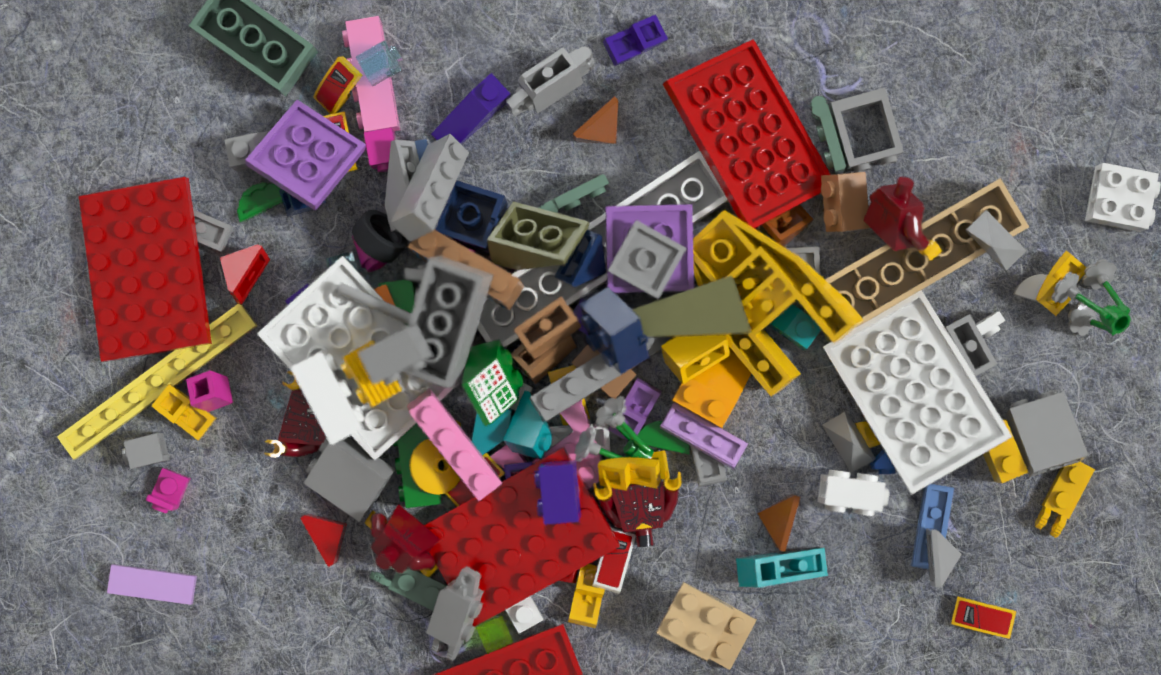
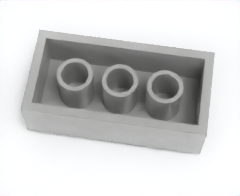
(448, 317)

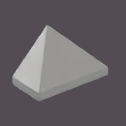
(995, 240)
(848, 441)
(941, 557)

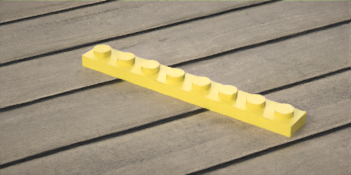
(149, 385)

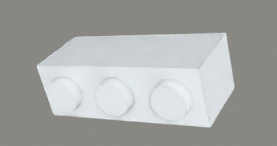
(328, 396)

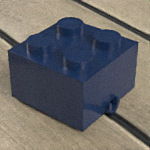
(471, 216)
(614, 331)

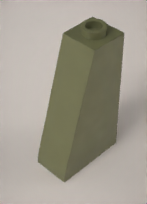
(697, 312)

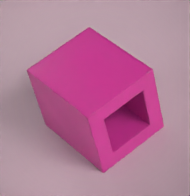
(378, 147)
(209, 391)

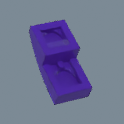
(635, 40)

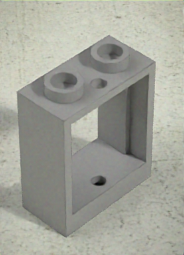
(859, 102)

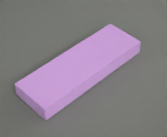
(703, 435)
(151, 584)

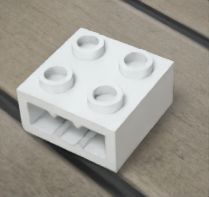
(1122, 197)
(861, 493)

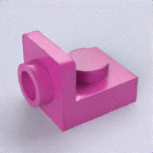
(168, 491)

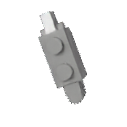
(551, 80)
(455, 612)

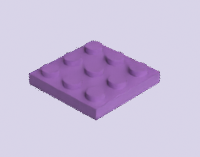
(305, 154)
(668, 220)

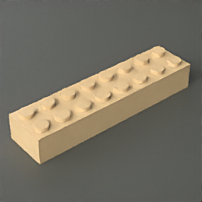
(892, 276)

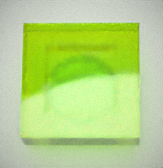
(494, 634)

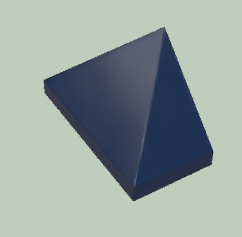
(585, 261)

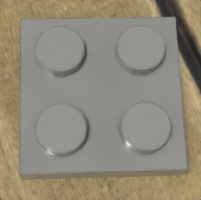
(646, 259)

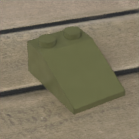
(534, 238)

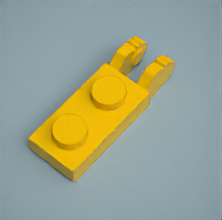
(1064, 496)

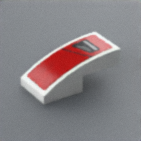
(613, 565)

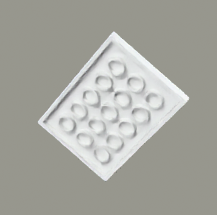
(339, 325)
(917, 392)

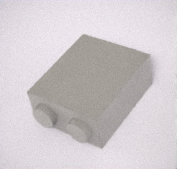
(1046, 433)
(348, 476)

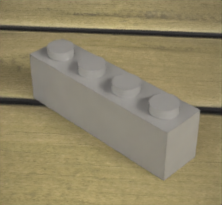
(429, 188)

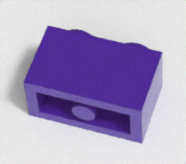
(558, 492)

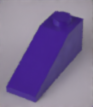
(474, 110)

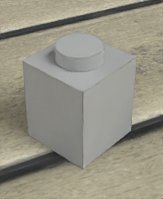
(145, 451)

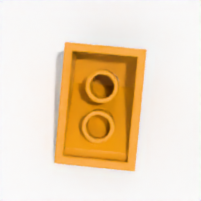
(715, 390)

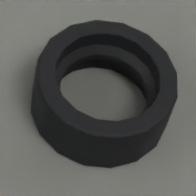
(375, 237)

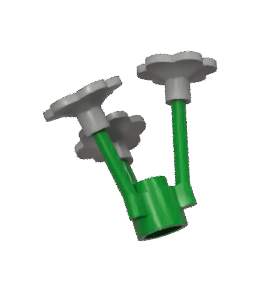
(1082, 318)
(612, 415)

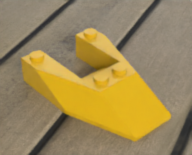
(768, 283)

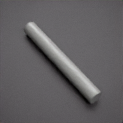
(374, 303)

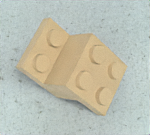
(706, 626)

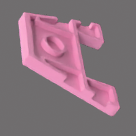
(579, 422)

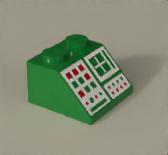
(491, 380)

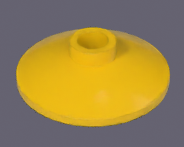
(426, 472)

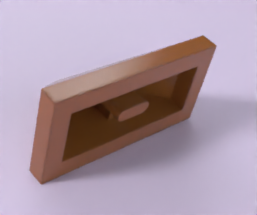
(601, 126)
(788, 225)
(779, 520)

